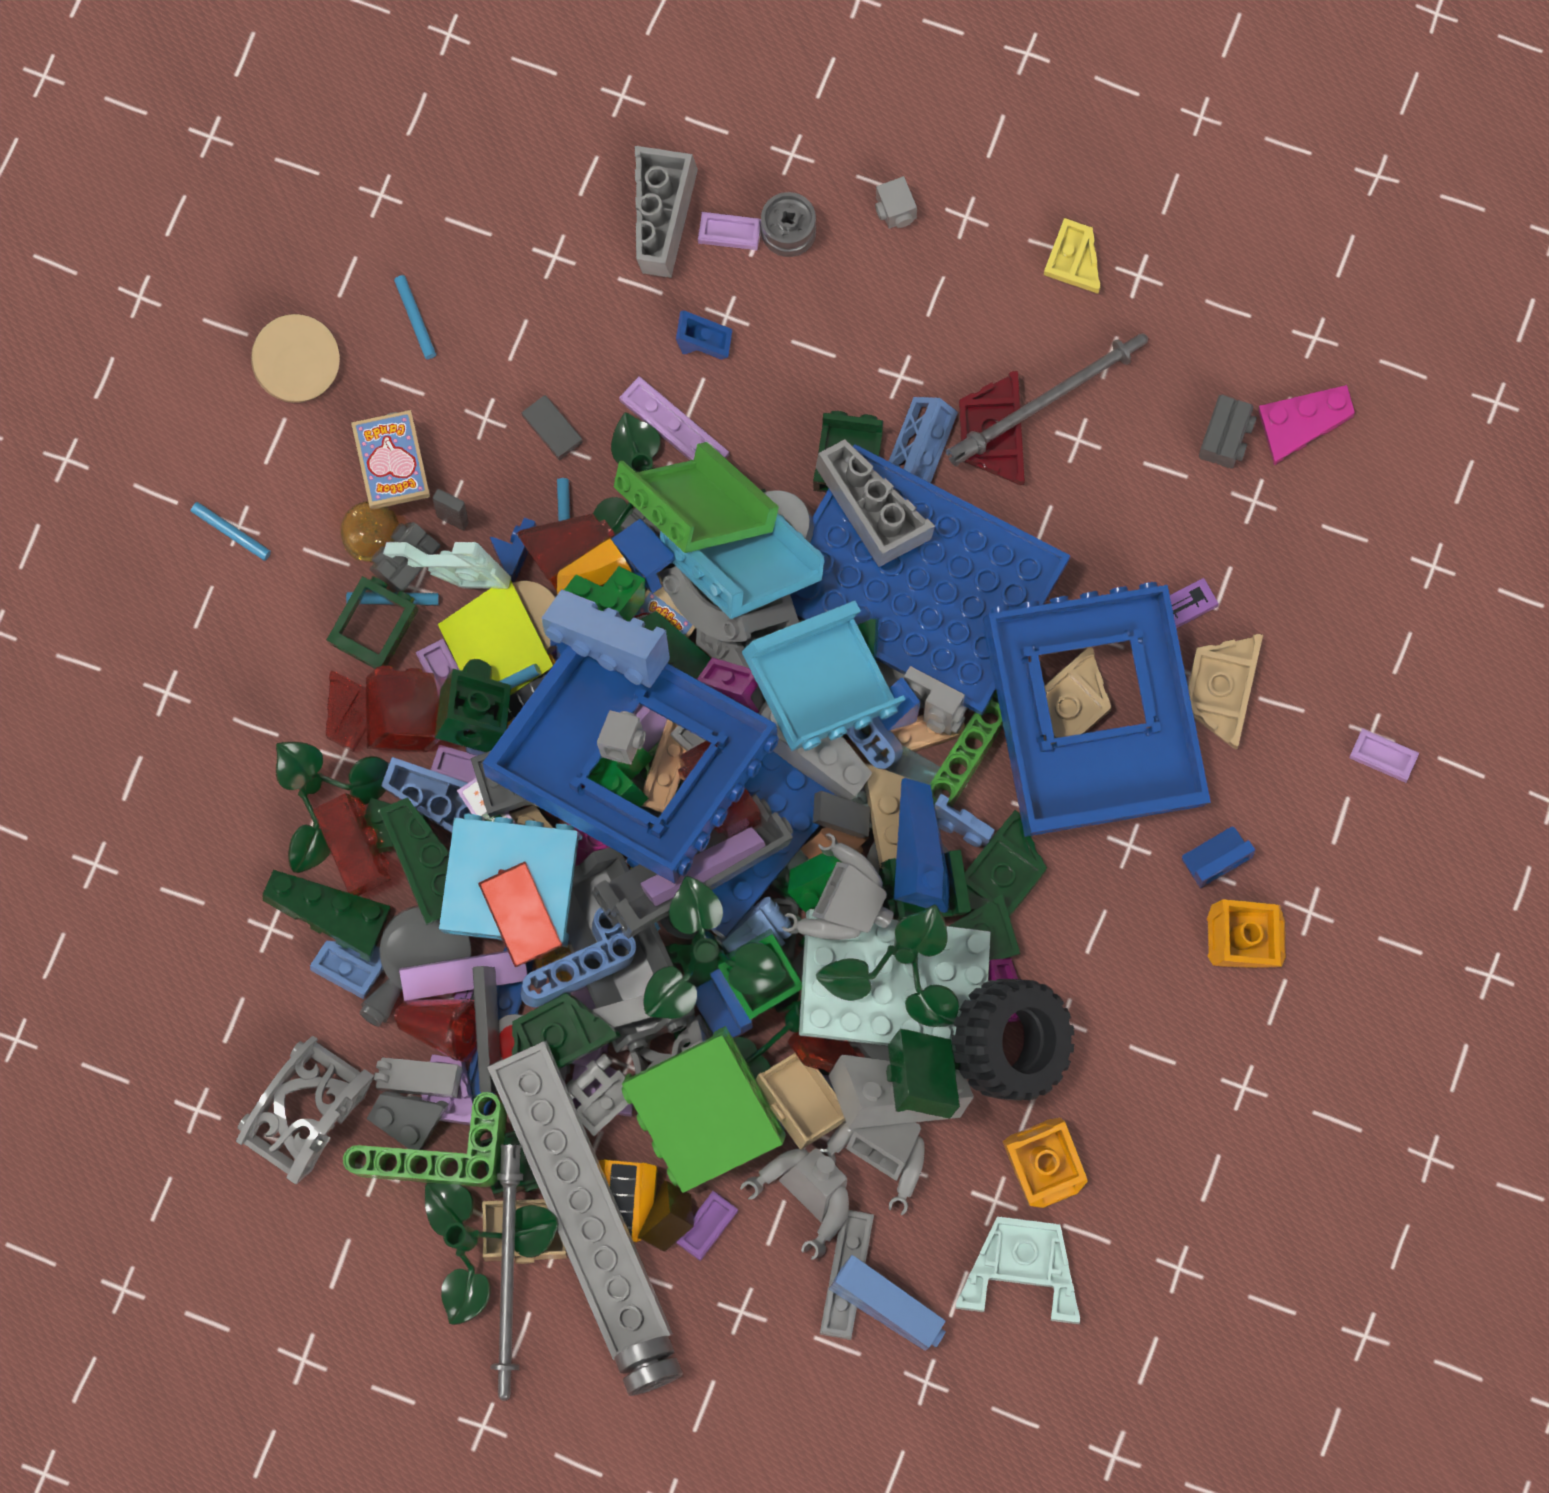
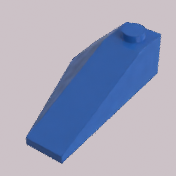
(920, 858)

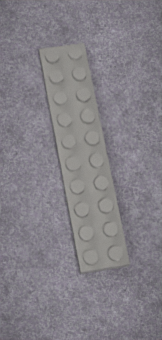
(580, 1198)

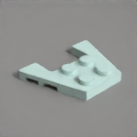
(465, 566)
(1024, 1255)

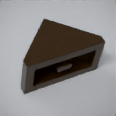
(668, 1218)

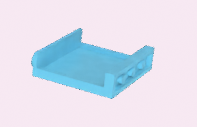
(753, 569)
(820, 678)
(486, 847)

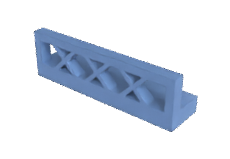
(932, 434)

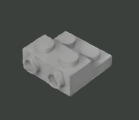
(941, 703)

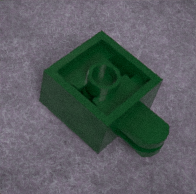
(474, 704)

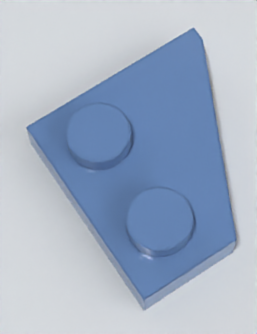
(962, 822)
(347, 968)

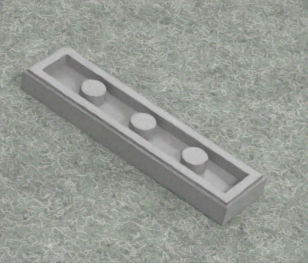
(852, 1240)

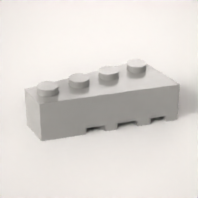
(662, 203)
(876, 511)
(829, 764)
(869, 1098)

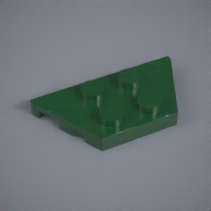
(1005, 867)
(567, 1027)

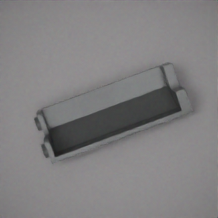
(628, 904)
(648, 957)

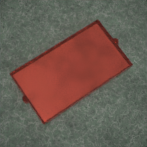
(520, 914)

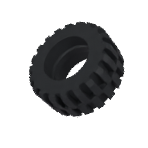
(1045, 1039)

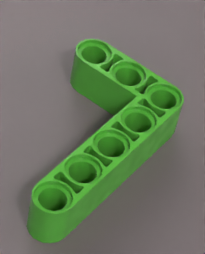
(965, 756)
(438, 1161)

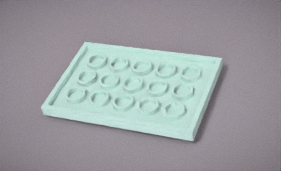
(883, 1011)

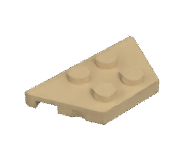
(1222, 686)
(1077, 697)
(883, 798)

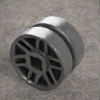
(788, 224)
(648, 1365)

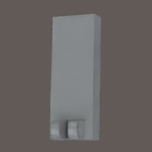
(418, 1077)

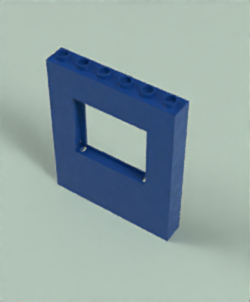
(555, 749)
(1109, 771)

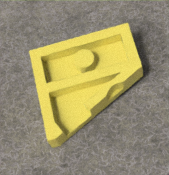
(1074, 257)

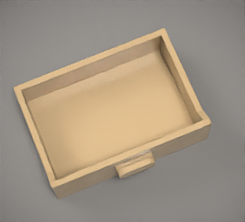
(801, 1100)
(493, 1223)

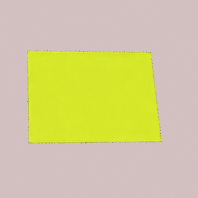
(497, 632)

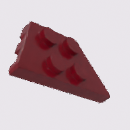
(986, 408)

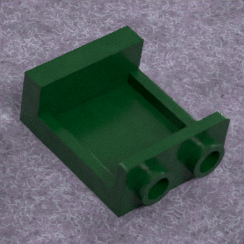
(862, 431)
(958, 893)

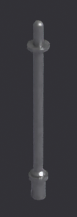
(977, 442)
(509, 1178)

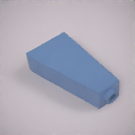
(888, 1304)

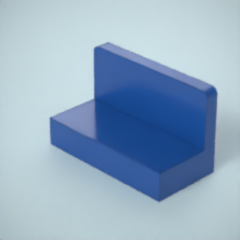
(644, 553)
(1218, 856)
(721, 1006)

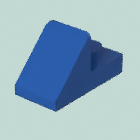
(702, 335)
(512, 555)

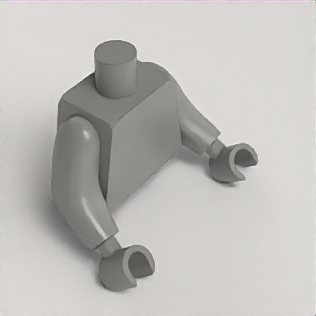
(849, 901)
(887, 1148)
(815, 1184)

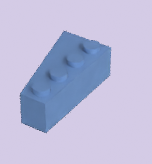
(607, 637)
(428, 791)

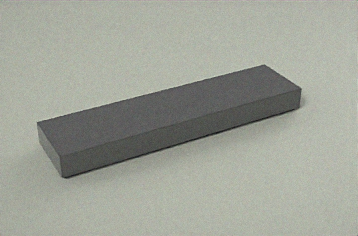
(486, 1024)

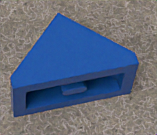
(907, 710)

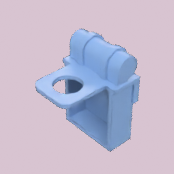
(756, 921)

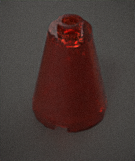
(441, 1024)

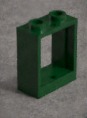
(358, 651)

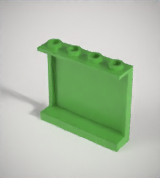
(699, 500)
(703, 1111)

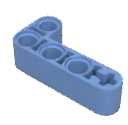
(873, 752)
(575, 965)

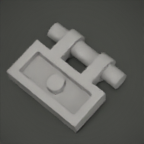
(605, 1102)

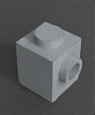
(895, 203)
(621, 737)

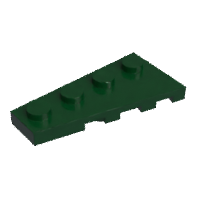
(420, 856)
(341, 915)
(995, 919)

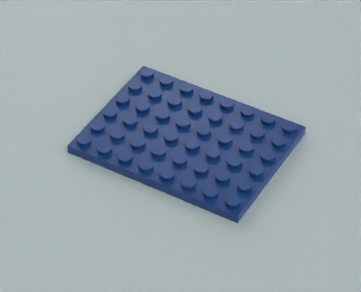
(936, 593)

